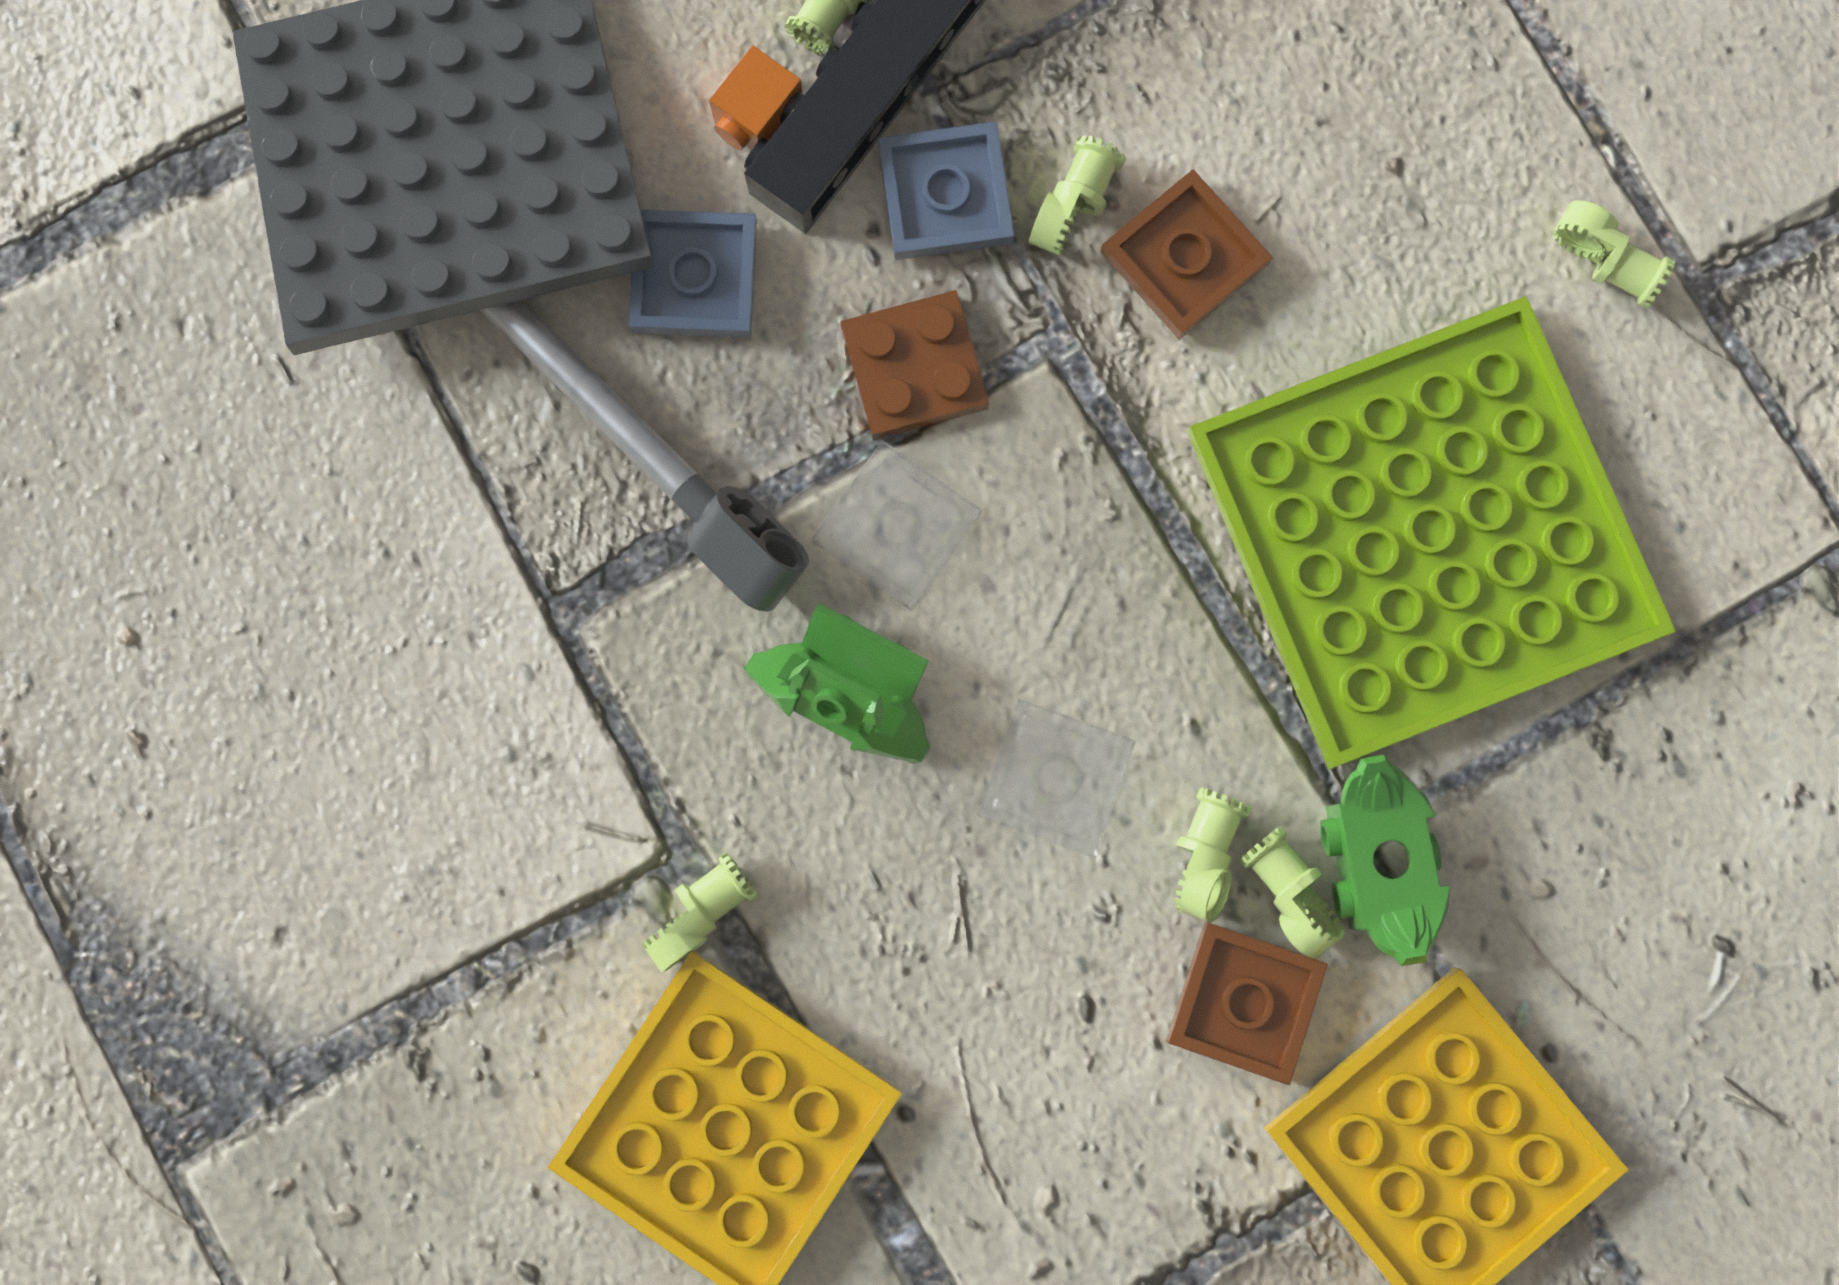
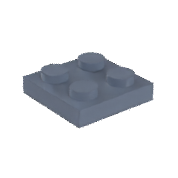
(945, 190)
(698, 277)

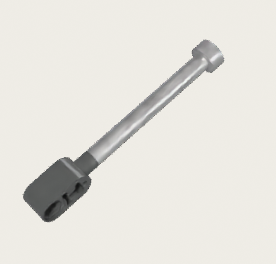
(730, 526)

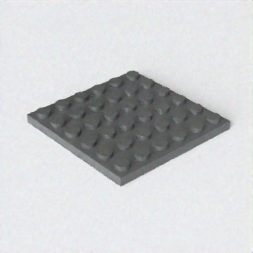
(435, 161)

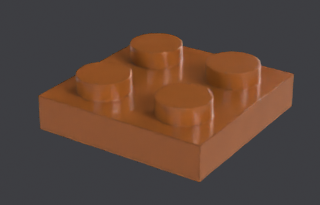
(1186, 254)
(914, 365)
(1246, 1003)

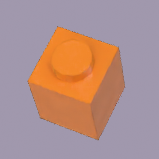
(752, 99)

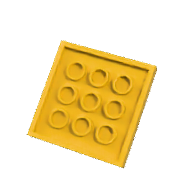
(725, 1128)
(1446, 1144)

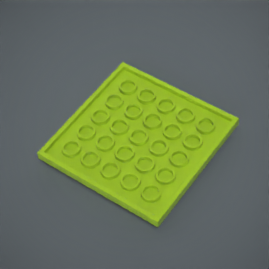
(1429, 532)

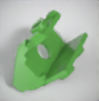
(848, 685)
(1397, 913)

